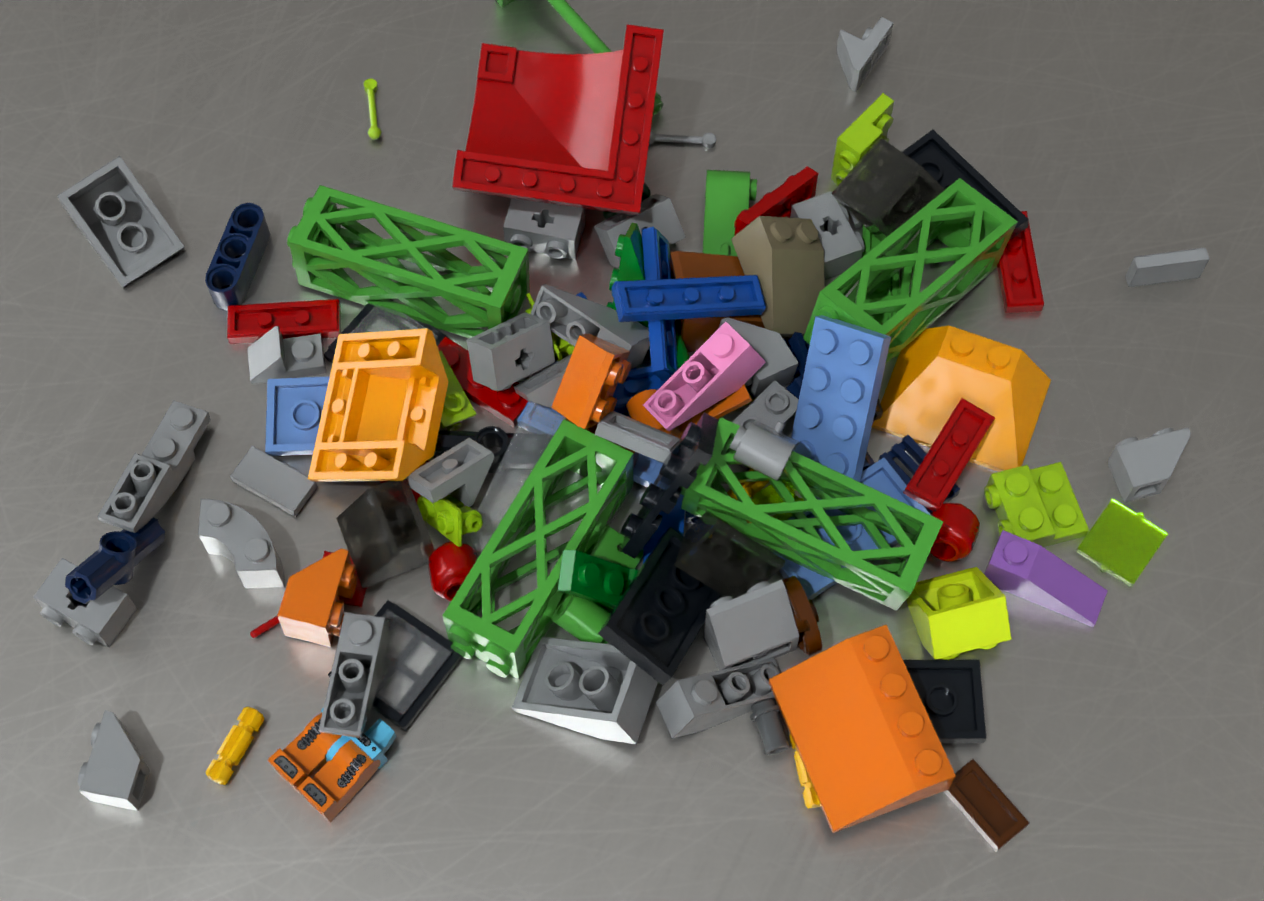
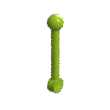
(371, 87)

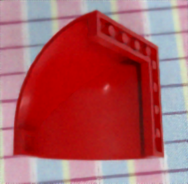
(563, 125)

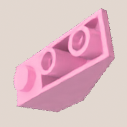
(705, 378)

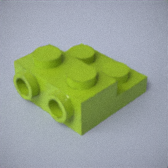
(861, 137)
(1036, 504)

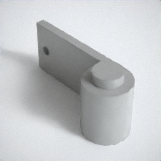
(763, 448)

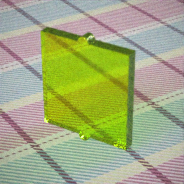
(1121, 542)

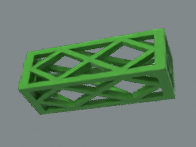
(942, 219)
(321, 231)
(821, 490)
(511, 650)

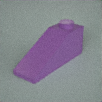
(1044, 579)

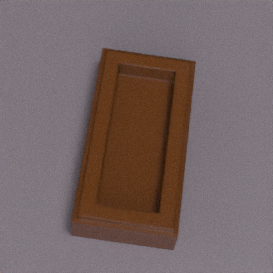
(985, 805)

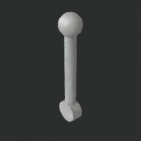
(708, 139)

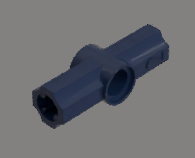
(113, 561)

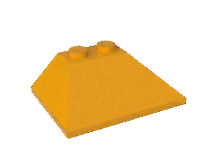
(955, 365)
(380, 407)

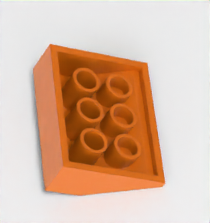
(862, 729)

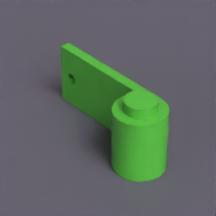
(724, 199)
(583, 617)

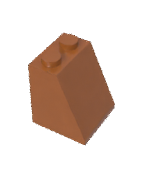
(696, 265)

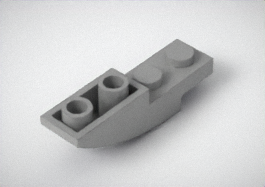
(158, 471)

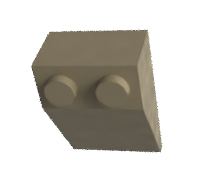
(789, 269)

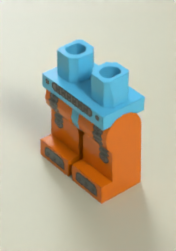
(332, 766)

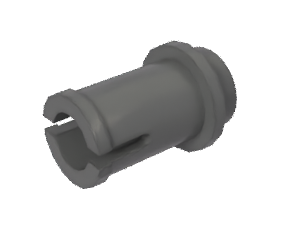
(770, 726)

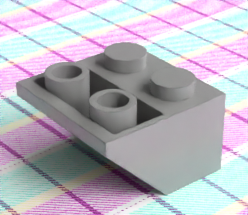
(751, 626)

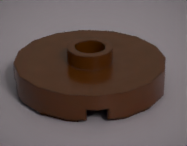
(805, 617)

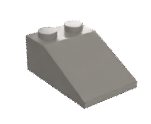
(120, 221)
(586, 689)

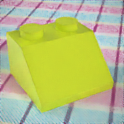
(959, 613)

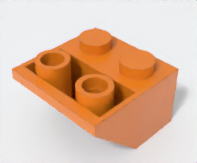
(591, 381)
(316, 598)

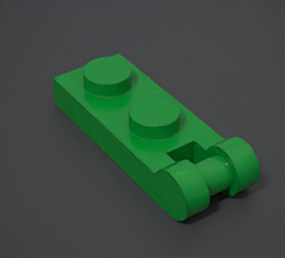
(593, 578)

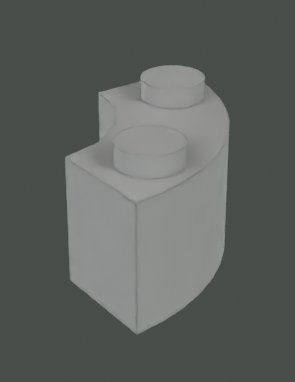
(242, 539)

